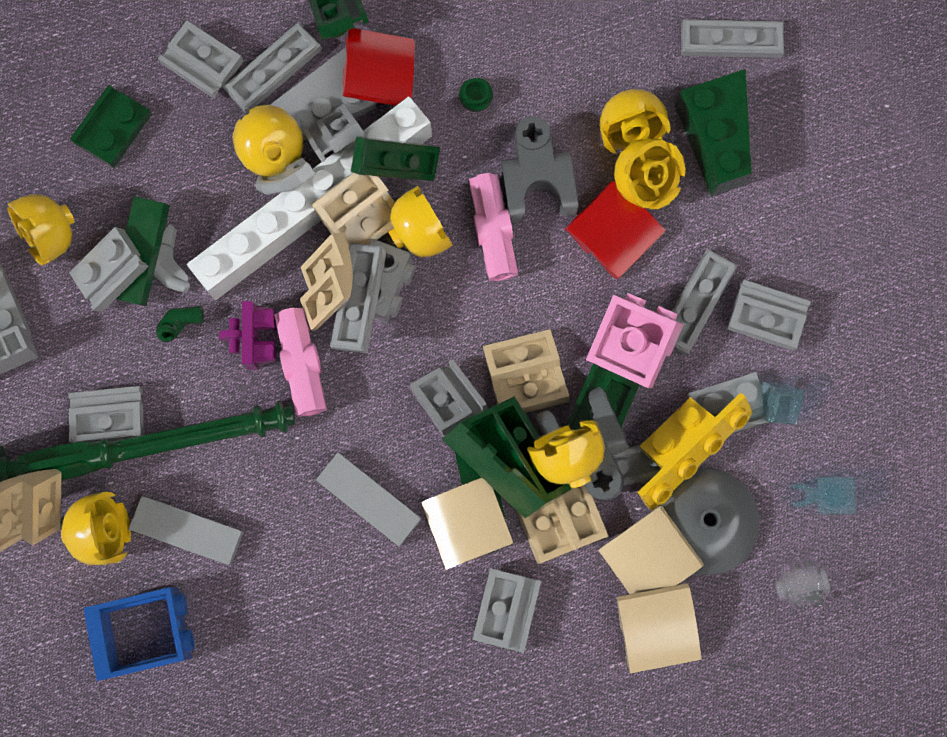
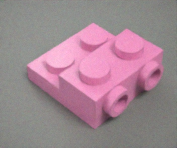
(634, 339)

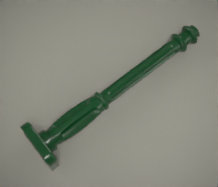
(86, 457)

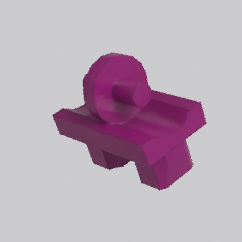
(253, 351)

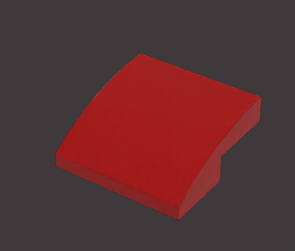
(378, 67)
(614, 230)

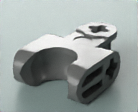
(537, 169)
(613, 438)

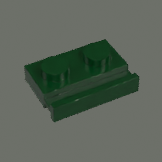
(337, 16)
(111, 126)
(617, 388)

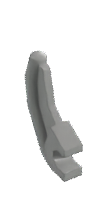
(294, 176)
(167, 269)

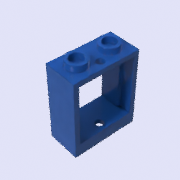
(102, 637)

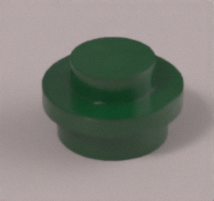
(476, 94)

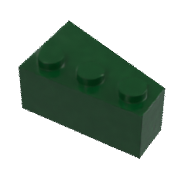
(718, 130)
(497, 449)

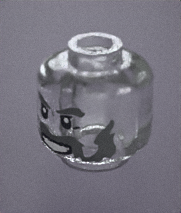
(803, 584)

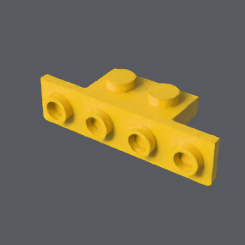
(686, 442)

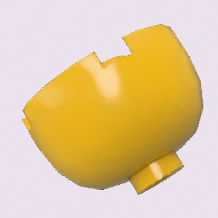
(632, 117)
(267, 140)
(649, 173)
(42, 226)
(417, 226)
(569, 454)
(96, 529)

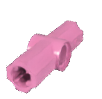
(493, 227)
(300, 362)

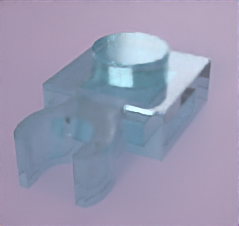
(832, 496)

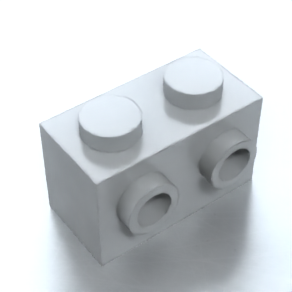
(396, 272)

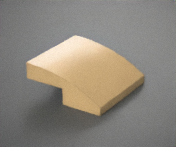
(357, 208)
(328, 280)
(528, 370)
(30, 507)
(467, 522)
(564, 525)
(651, 554)
(659, 628)

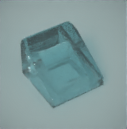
(781, 402)

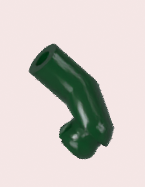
(176, 320)

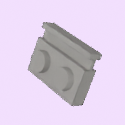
(200, 59)
(334, 131)
(108, 269)
(768, 315)
(718, 396)
(448, 397)
(106, 414)
(506, 610)

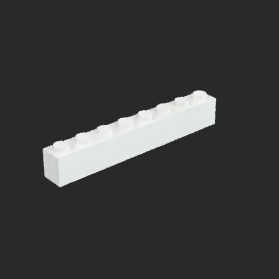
(291, 211)

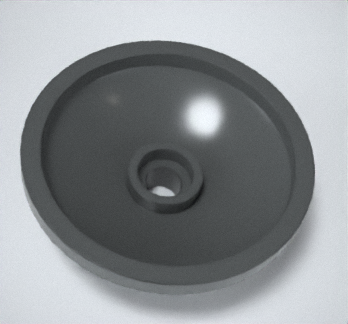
(735, 514)

